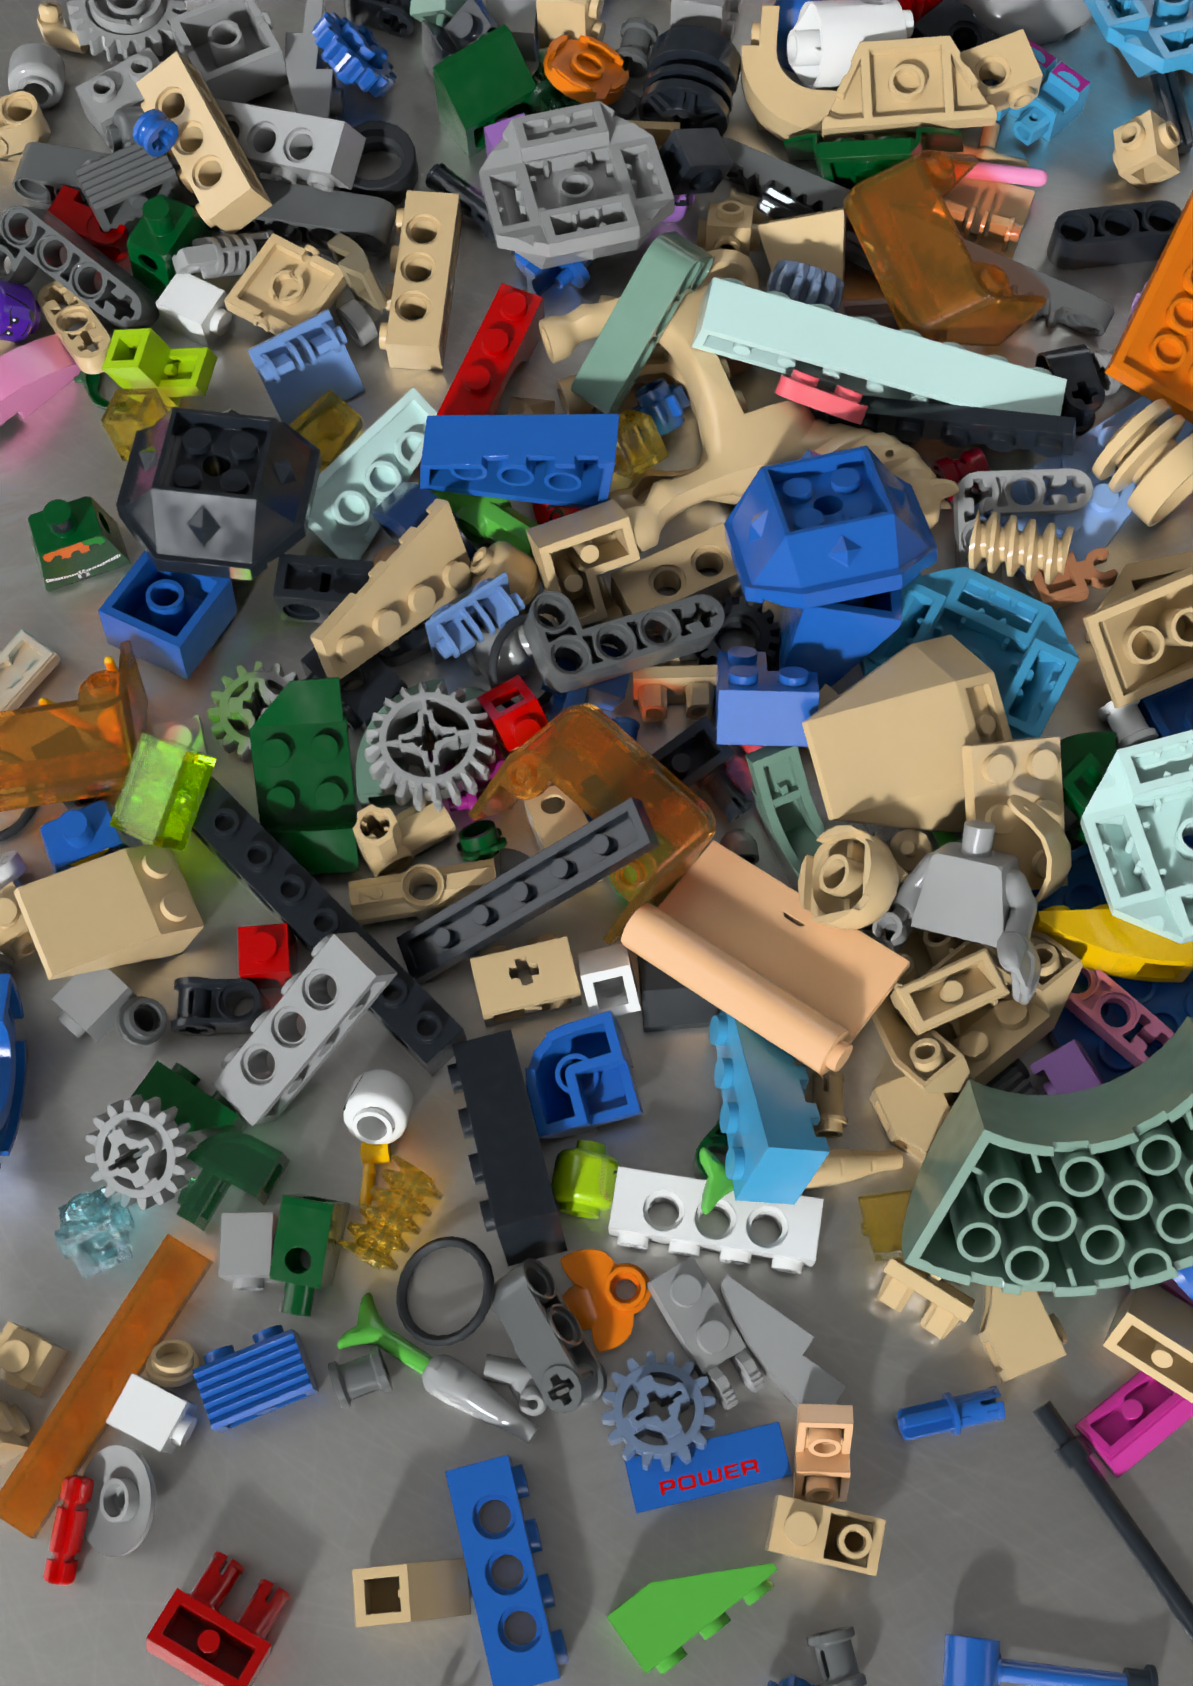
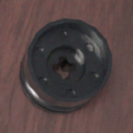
(691, 79)

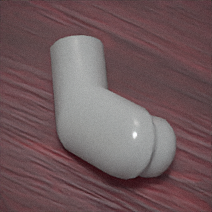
(517, 1377)

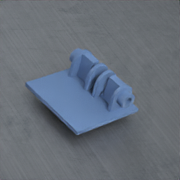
(304, 365)
(453, 625)

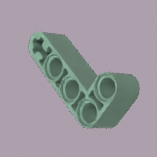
(660, 282)

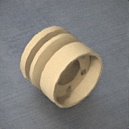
(1149, 456)

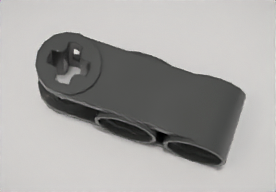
(547, 1337)

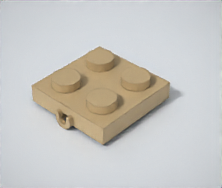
(285, 286)

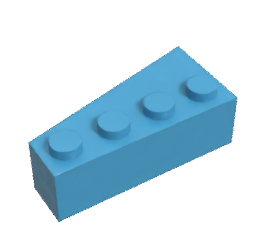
(764, 1116)

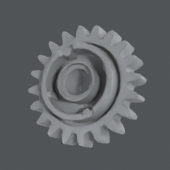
(124, 25)

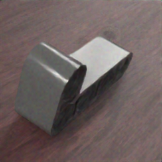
(78, 271)
(624, 633)

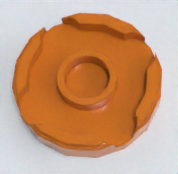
(585, 69)

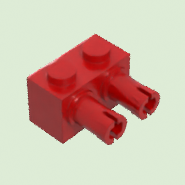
(206, 1643)

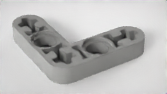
(999, 500)

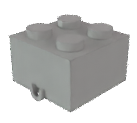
(231, 48)

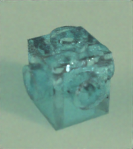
(94, 1232)

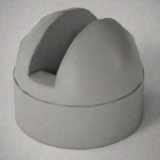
(742, 844)

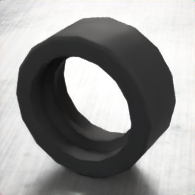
(389, 138)

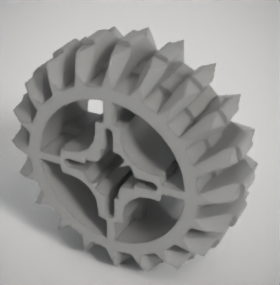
(412, 747)

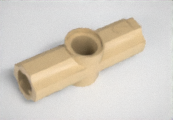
(392, 898)

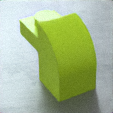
(145, 361)

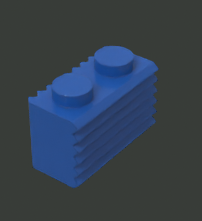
(254, 1379)

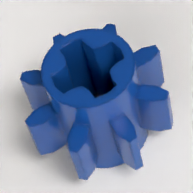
(663, 404)

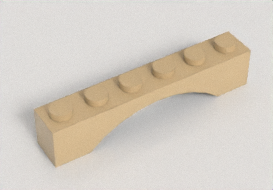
(1012, 1327)

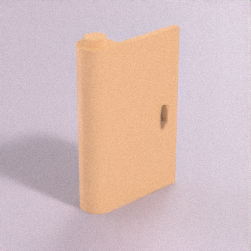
(764, 959)

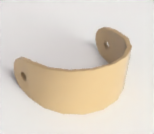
(1053, 840)

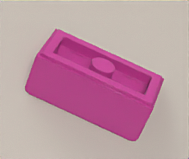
(1133, 1422)

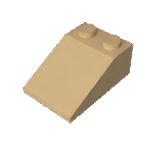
(1145, 638)
(110, 912)

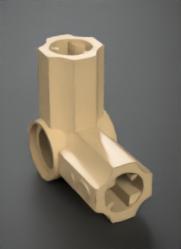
(393, 841)

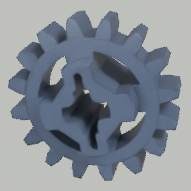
(679, 1397)

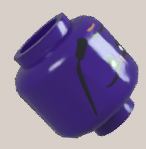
(18, 312)

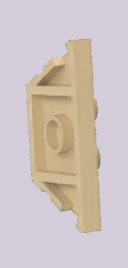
(907, 87)

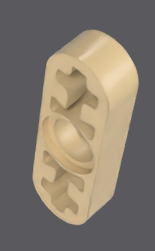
(79, 339)

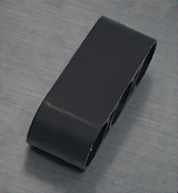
(1138, 228)

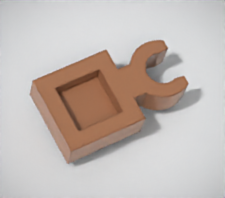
(1074, 582)

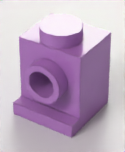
(1067, 1070)

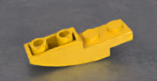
(1116, 945)

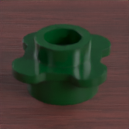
(480, 841)

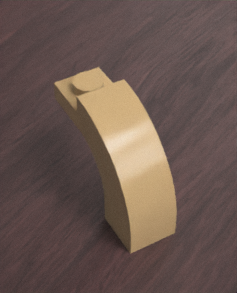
(771, 95)

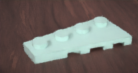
(366, 476)

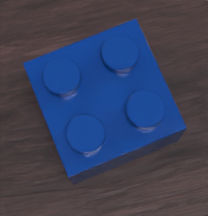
(168, 615)

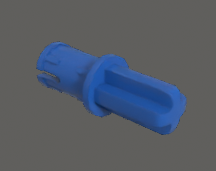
(950, 1414)

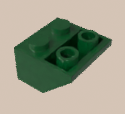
(481, 87)

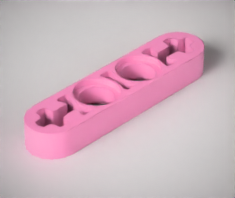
(1105, 990)

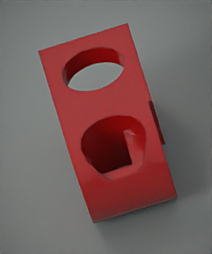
(71, 211)

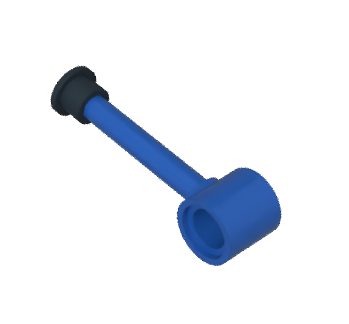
(979, 1663)

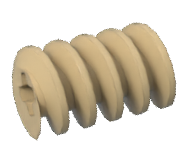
(1019, 547)

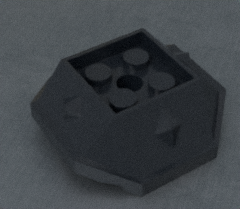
(218, 491)

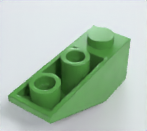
(675, 1609)

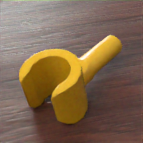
(371, 1155)

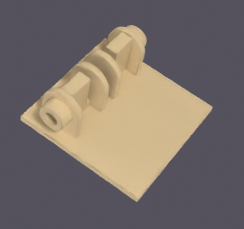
(990, 213)

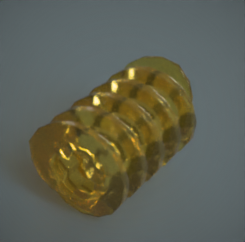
(391, 1216)

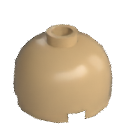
(848, 879)

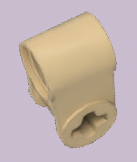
(21, 123)

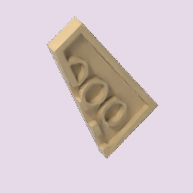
(399, 595)

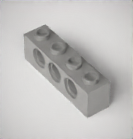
(282, 142)
(359, 981)

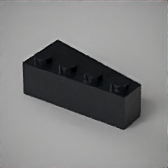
(507, 1147)

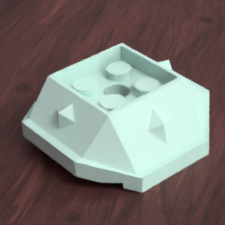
(1138, 834)

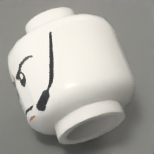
(378, 1106)

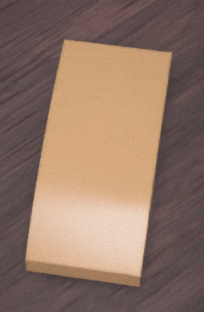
(822, 1453)

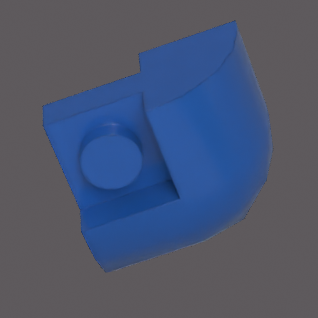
(581, 1078)

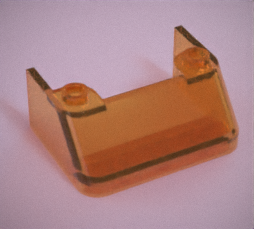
(923, 257)
(74, 745)
(599, 770)

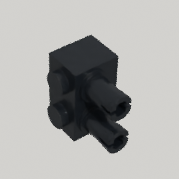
(705, 765)

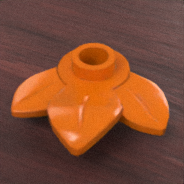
(595, 1297)

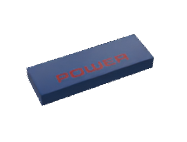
(723, 1466)

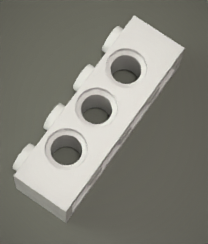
(640, 1190)

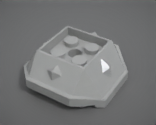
(574, 185)

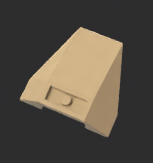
(897, 736)
(985, 1039)

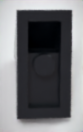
(462, 30)

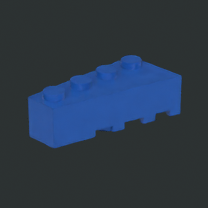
(522, 457)

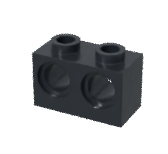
(315, 586)

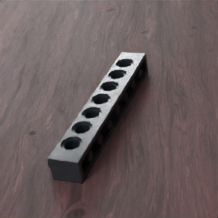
(312, 914)

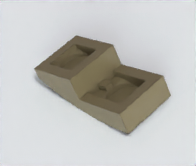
(357, 271)

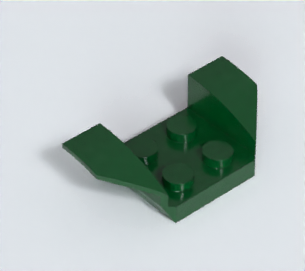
(852, 160)
(307, 776)

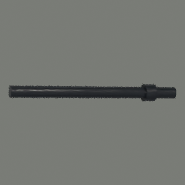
(1075, 1454)

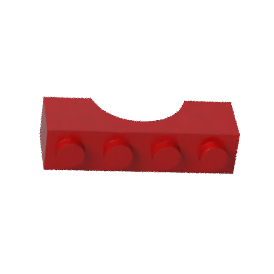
(501, 343)

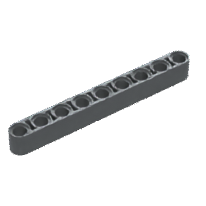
(297, 212)

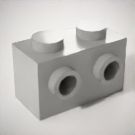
(115, 89)

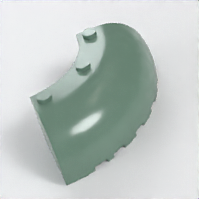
(1062, 1184)

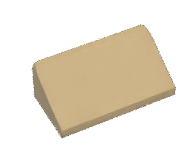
(950, 992)

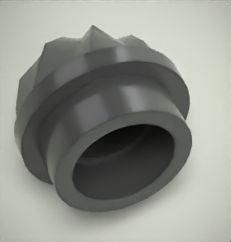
(141, 1021)

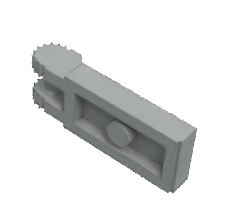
(704, 1329)

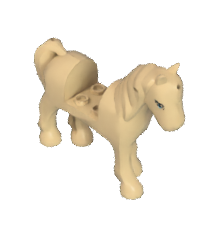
(731, 437)

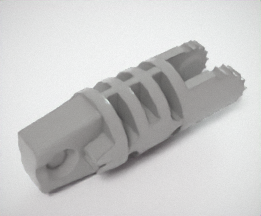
(220, 254)

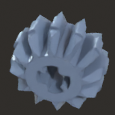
(806, 284)

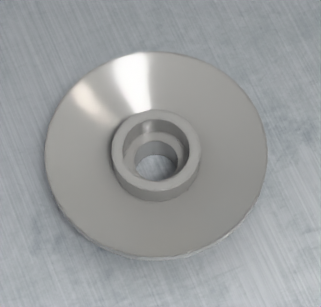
(120, 1500)

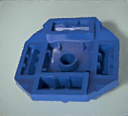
(827, 531)

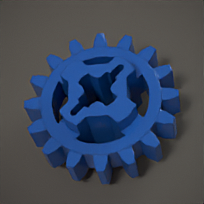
(354, 54)

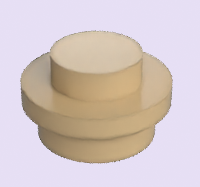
(171, 1364)

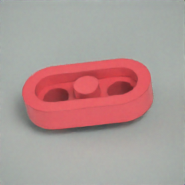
(841, 403)

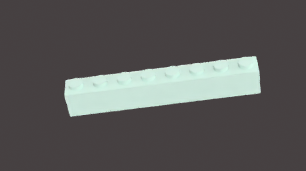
(863, 355)

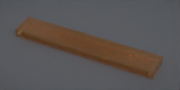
(87, 1402)

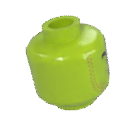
(584, 1179)

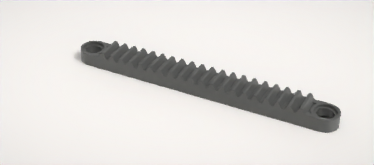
(1064, 302)

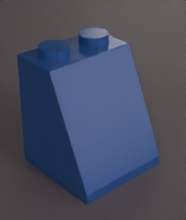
(838, 634)

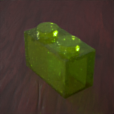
(162, 792)

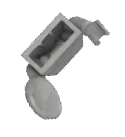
(973, 897)

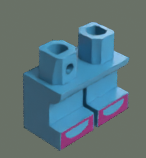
(1058, 102)

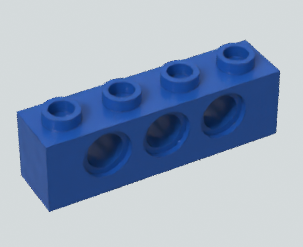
(470, 1491)

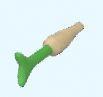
(837, 1168)

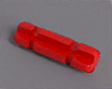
(68, 1530)

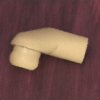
(55, 29)

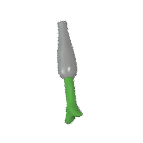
(441, 1374)

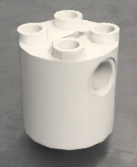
(831, 31)

